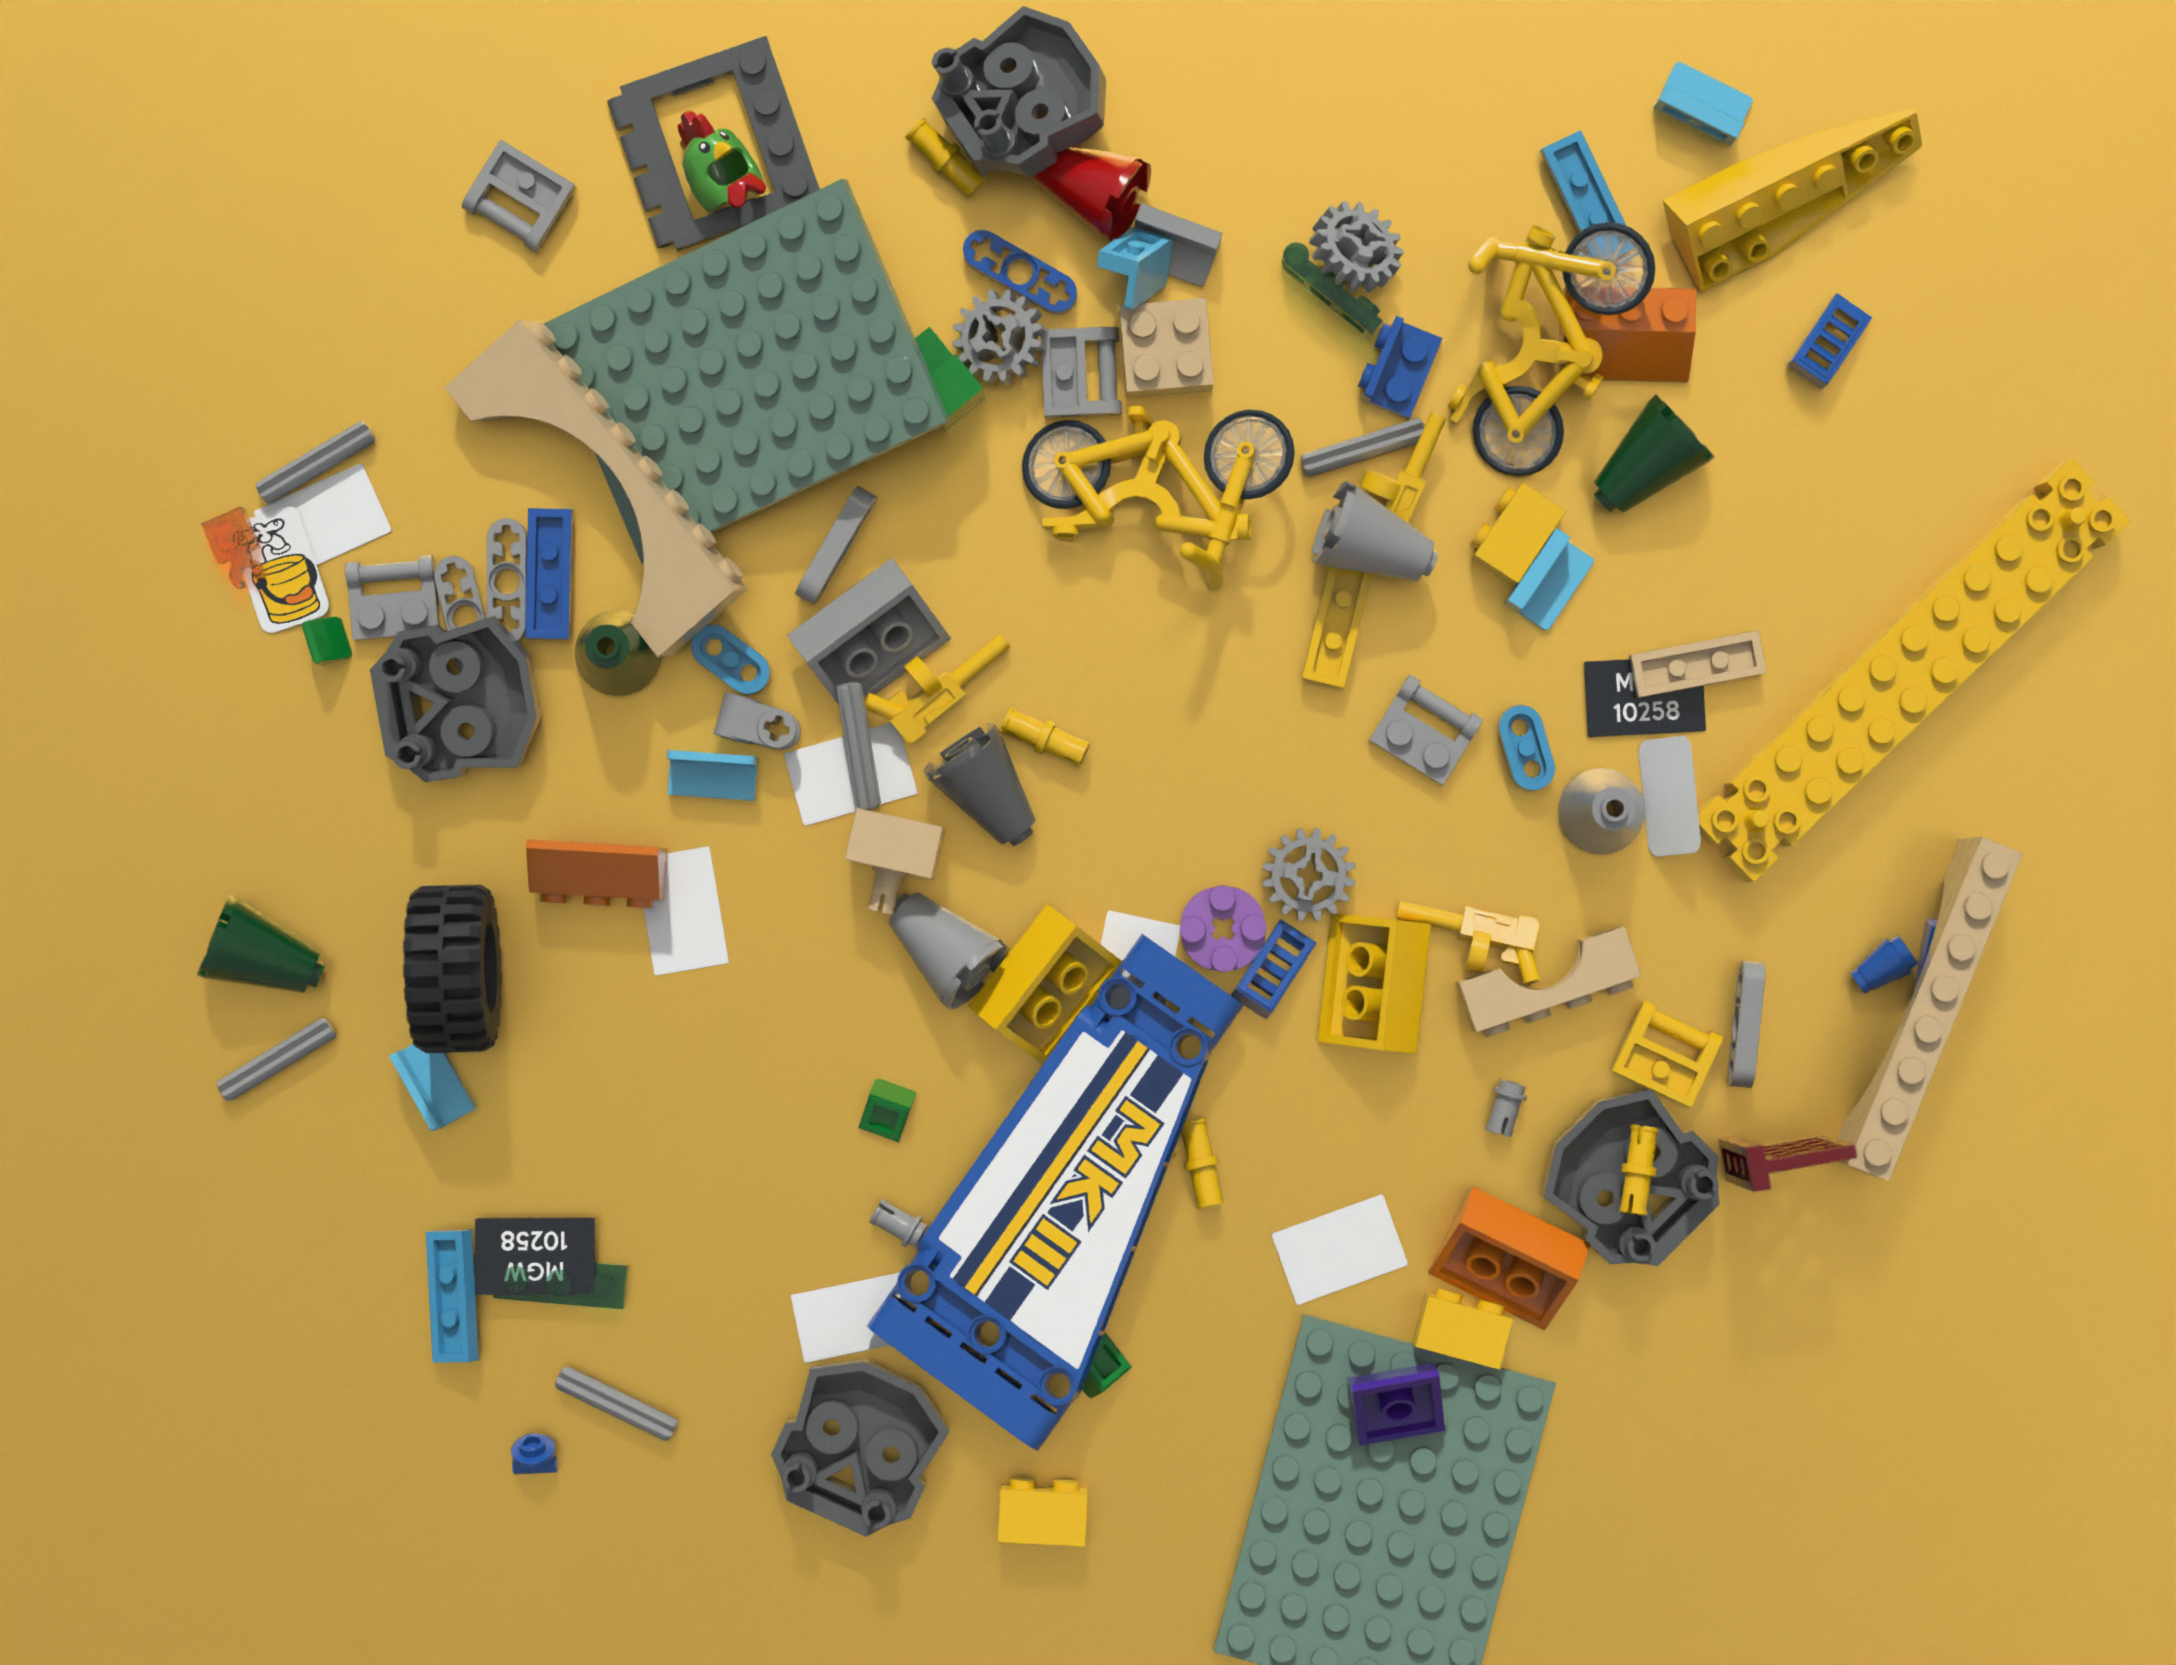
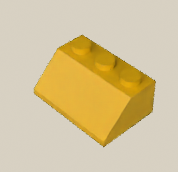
(1044, 983)
(1374, 983)

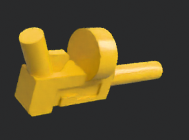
(1406, 489)
(936, 695)
(1484, 930)

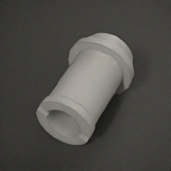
(1506, 1107)
(899, 1223)

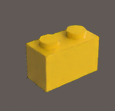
(1517, 533)
(1463, 1329)
(1042, 1513)

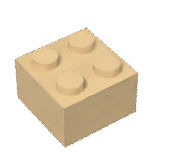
(1166, 348)

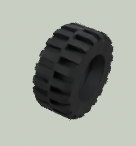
(452, 968)

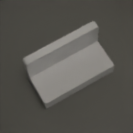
(1192, 246)

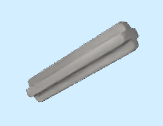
(1362, 447)
(315, 462)
(858, 745)
(276, 1059)
(616, 1403)

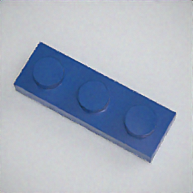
(549, 574)

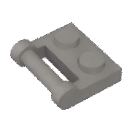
(525, 183)
(1066, 372)
(389, 613)
(1418, 742)

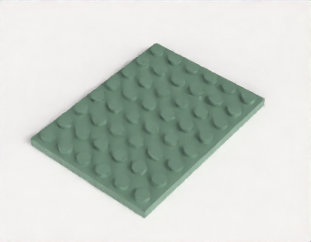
(757, 361)
(1386, 1542)

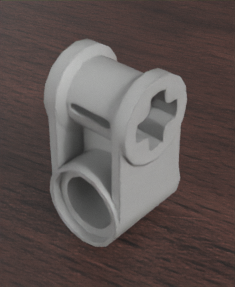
(750, 720)

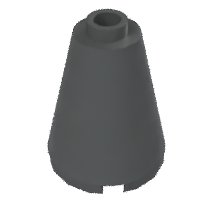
(985, 784)

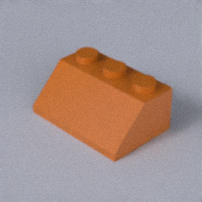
(1646, 342)
(596, 872)
(1510, 1258)

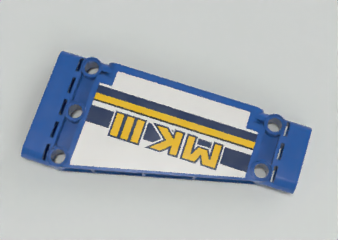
(1059, 1201)

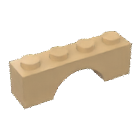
(1600, 964)

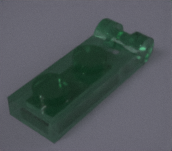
(1357, 312)

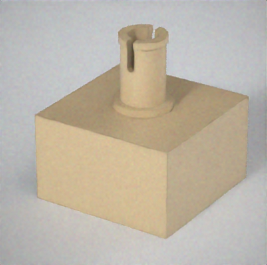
(893, 849)

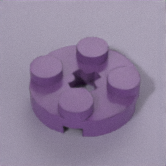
(1197, 930)

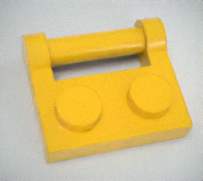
(1661, 1067)

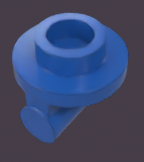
(534, 1455)

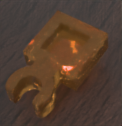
(233, 540)

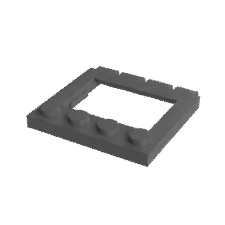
(772, 124)

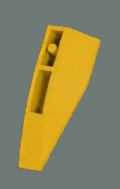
(1782, 194)

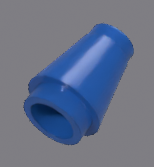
(1884, 965)

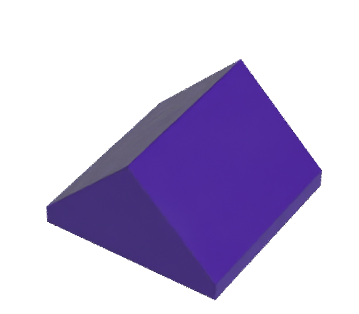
(1397, 1403)

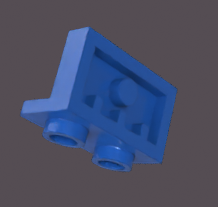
(1400, 368)

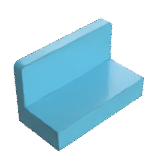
(1704, 103)
(1143, 258)
(1550, 580)
(712, 775)
(433, 1086)

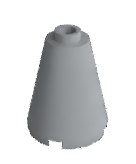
(1371, 539)
(1585, 814)
(946, 948)

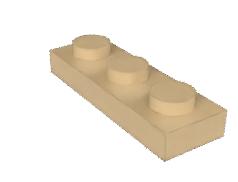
(1697, 664)

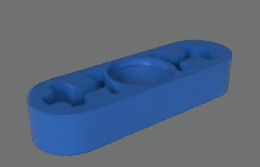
(986, 266)

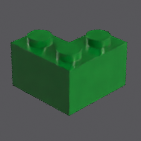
(953, 381)

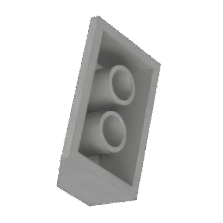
(869, 632)

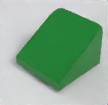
(327, 640)
(887, 1109)
(1106, 1368)

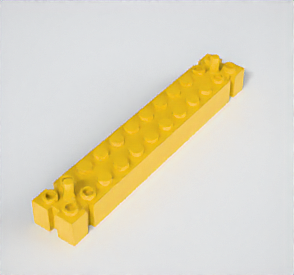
(1909, 669)

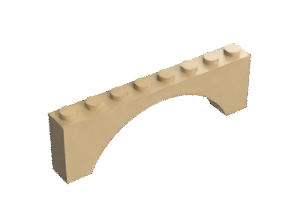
(683, 572)
(1969, 907)

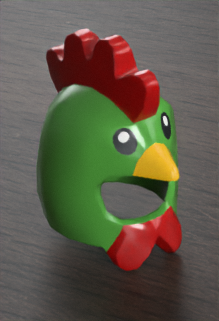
(716, 164)

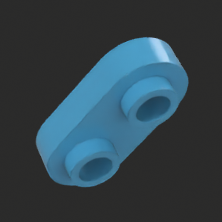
(731, 659)
(1525, 748)

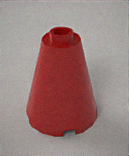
(1097, 187)

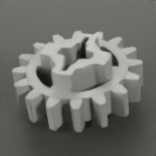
(1356, 246)
(984, 344)
(1327, 878)

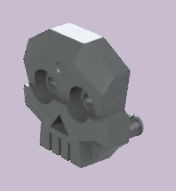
(998, 110)
(491, 694)
(1591, 1159)
(873, 1413)

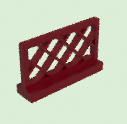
(1750, 1162)

